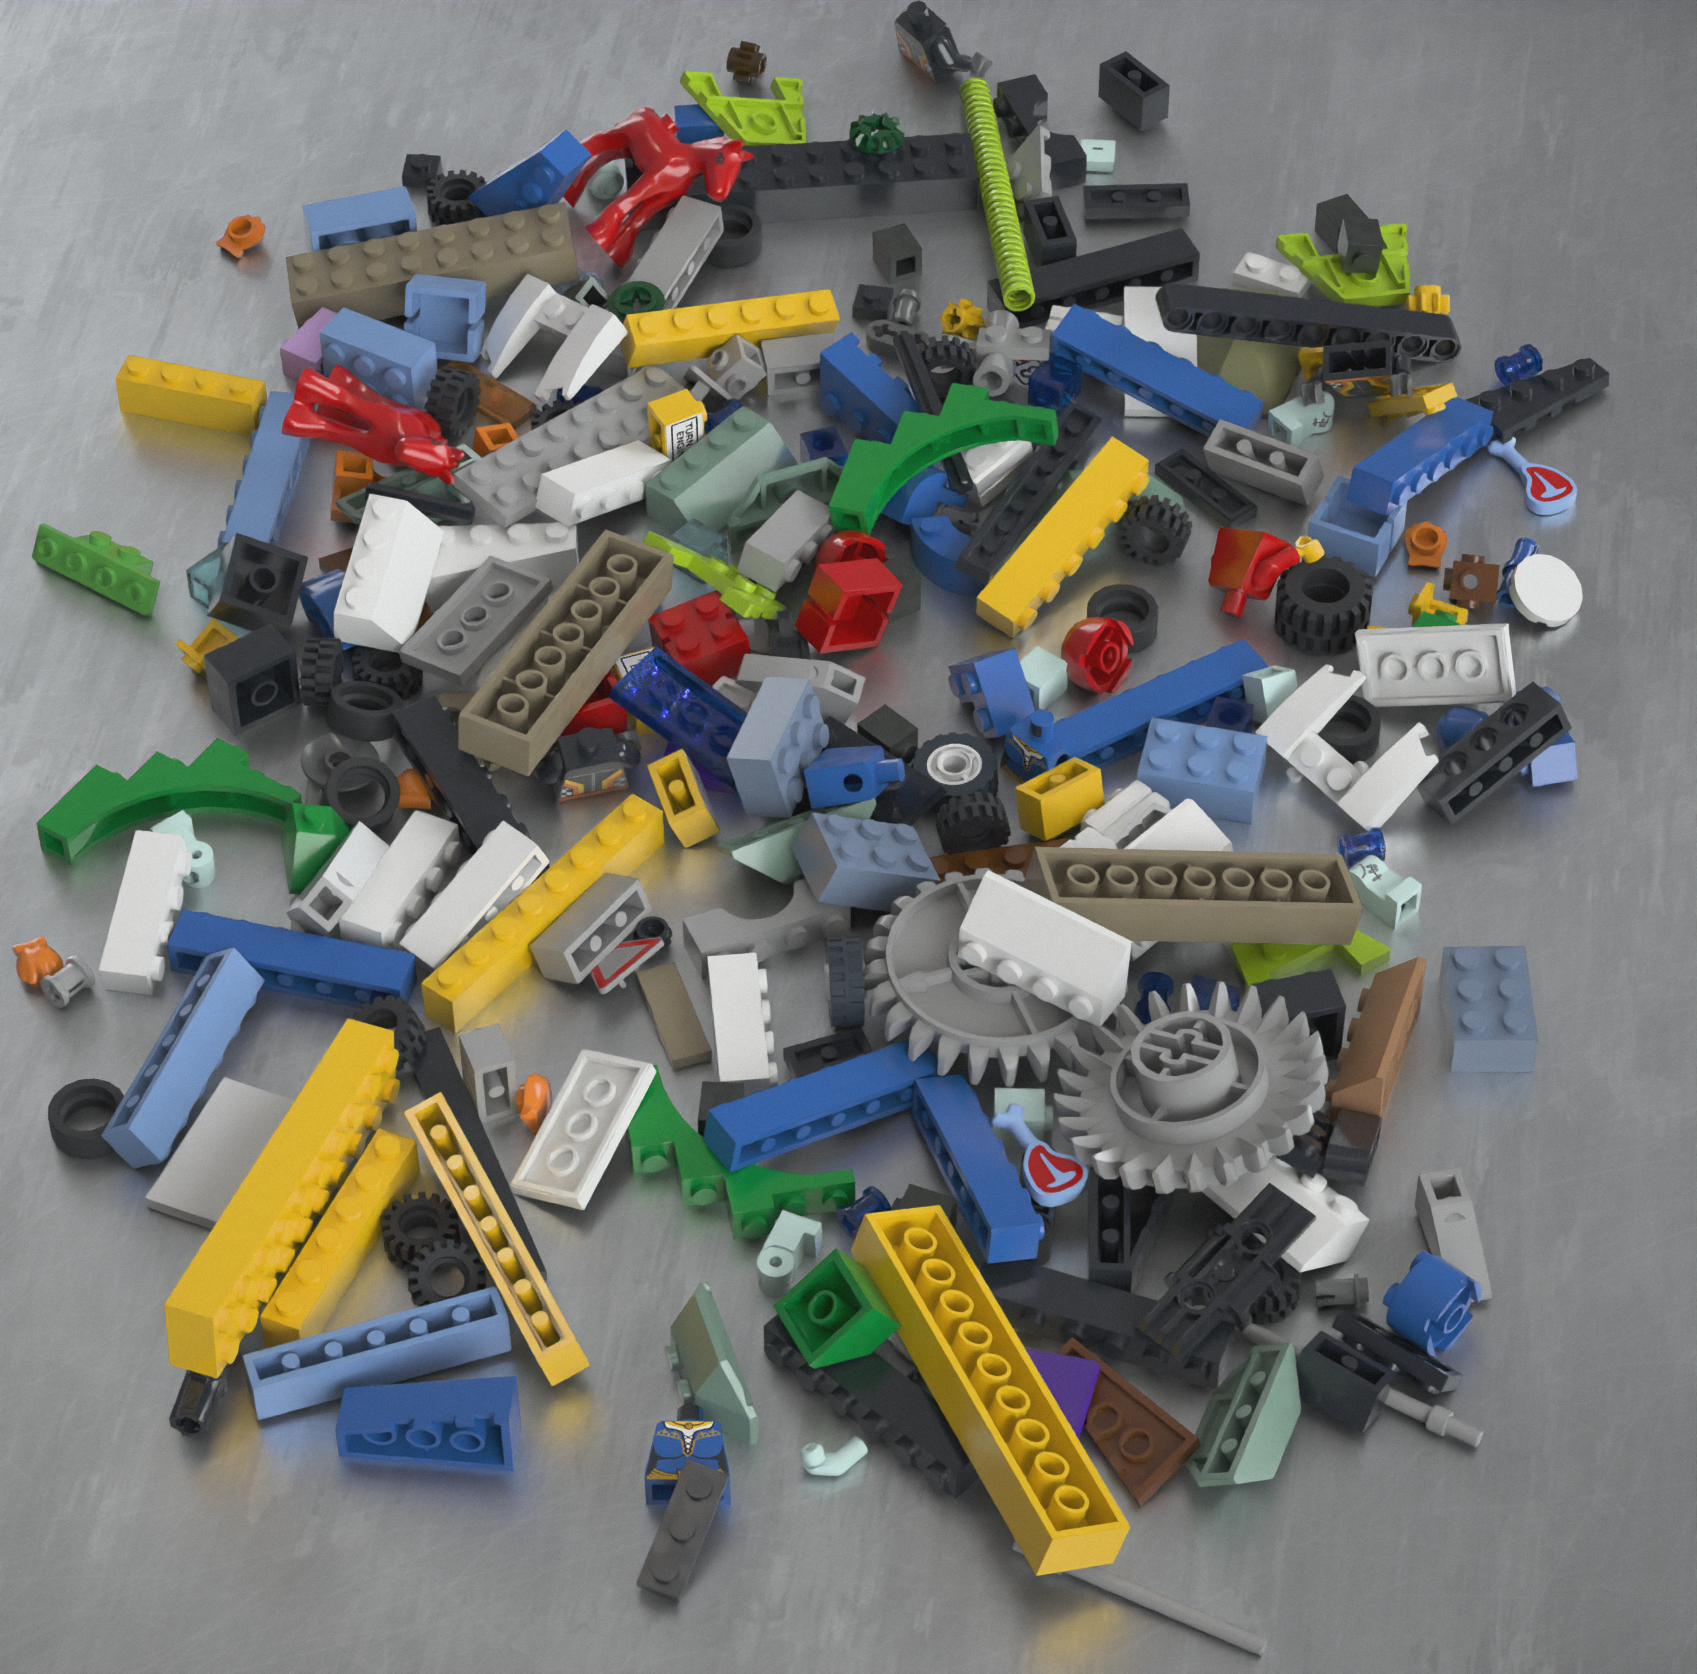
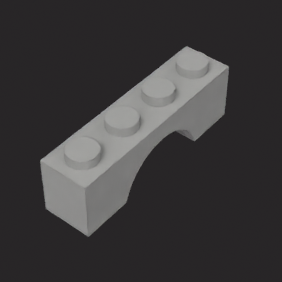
(792, 928)

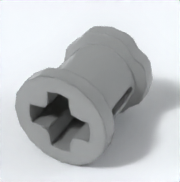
(67, 981)

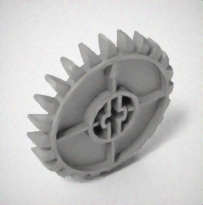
(959, 1004)
(1192, 1092)

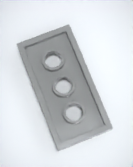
(472, 603)

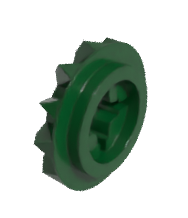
(888, 137)
(623, 299)

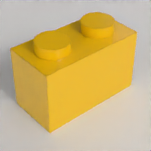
(1059, 798)

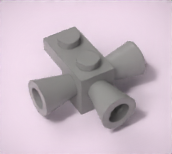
(1000, 346)

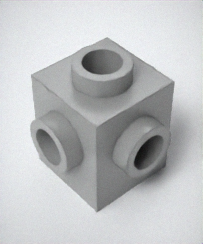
(737, 366)

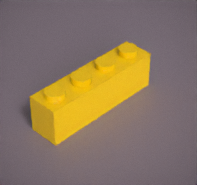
(190, 395)

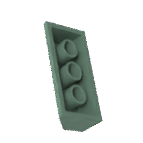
(716, 472)

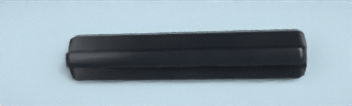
(426, 504)

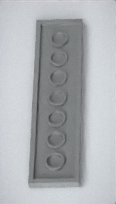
(509, 478)

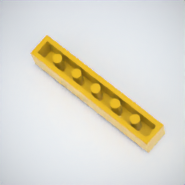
(702, 329)
(1063, 537)
(341, 1240)

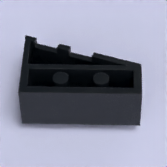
(1122, 1230)

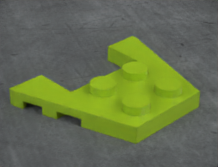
(752, 119)
(1385, 288)
(736, 589)
(1273, 960)

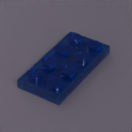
(682, 710)

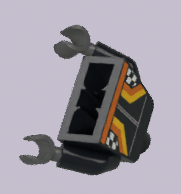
(930, 45)
(1360, 372)
(589, 763)

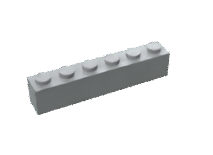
(672, 261)

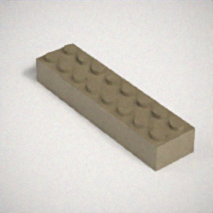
(493, 249)
(565, 653)
(1202, 894)

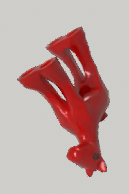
(667, 175)
(385, 432)

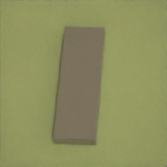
(673, 1016)

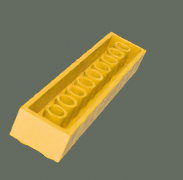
(281, 1199)
(991, 1391)

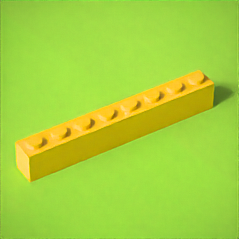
(502, 947)
(497, 1240)

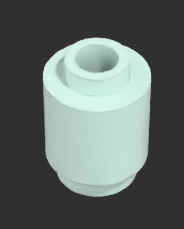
(606, 181)

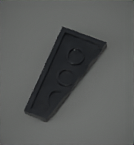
(1527, 400)
(899, 801)

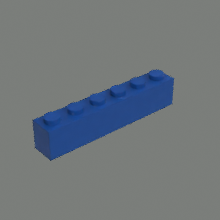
(1152, 374)
(1419, 456)
(1186, 695)
(296, 960)
(815, 1106)
(976, 1169)

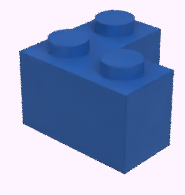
(996, 689)

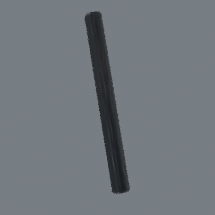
(929, 403)

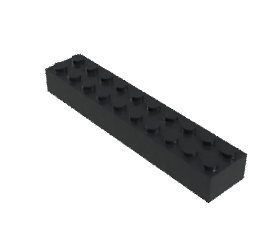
(844, 182)

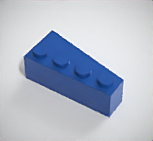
(535, 179)
(862, 392)
(433, 1423)

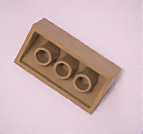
(1377, 1040)

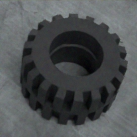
(1323, 604)

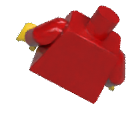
(1251, 561)

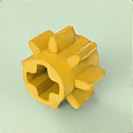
(1428, 299)
(962, 319)

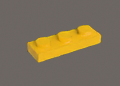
(1424, 399)

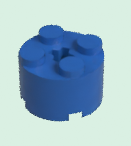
(1431, 1303)

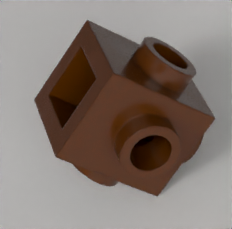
(1486, 576)

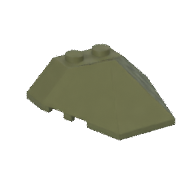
(1251, 365)

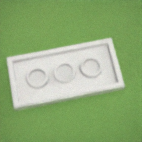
(1144, 321)
(1436, 665)
(582, 1129)
(218, 1152)

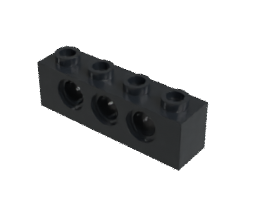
(1493, 752)

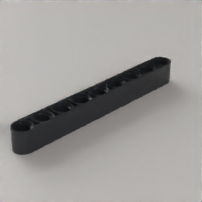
(1304, 321)

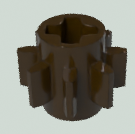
(746, 62)

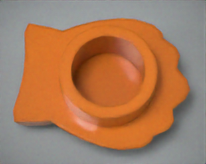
(242, 235)
(1425, 545)
(412, 791)
(36, 960)
(534, 1101)

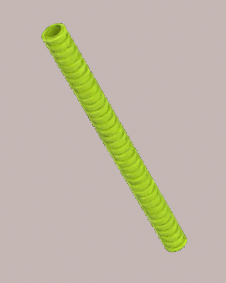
(997, 196)

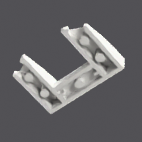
(587, 332)
(1366, 797)

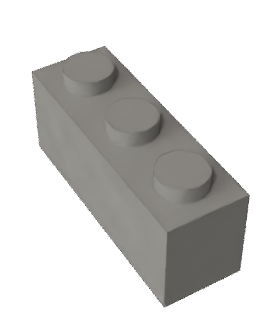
(1263, 462)
(786, 541)
(591, 928)

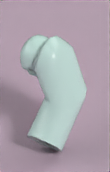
(832, 1463)

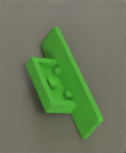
(100, 565)

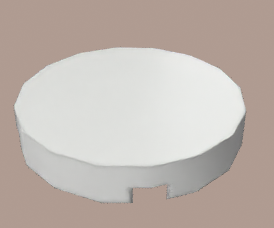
(1545, 590)

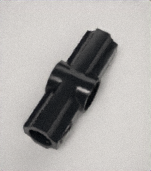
(198, 1402)

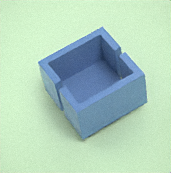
(447, 314)
(1355, 531)

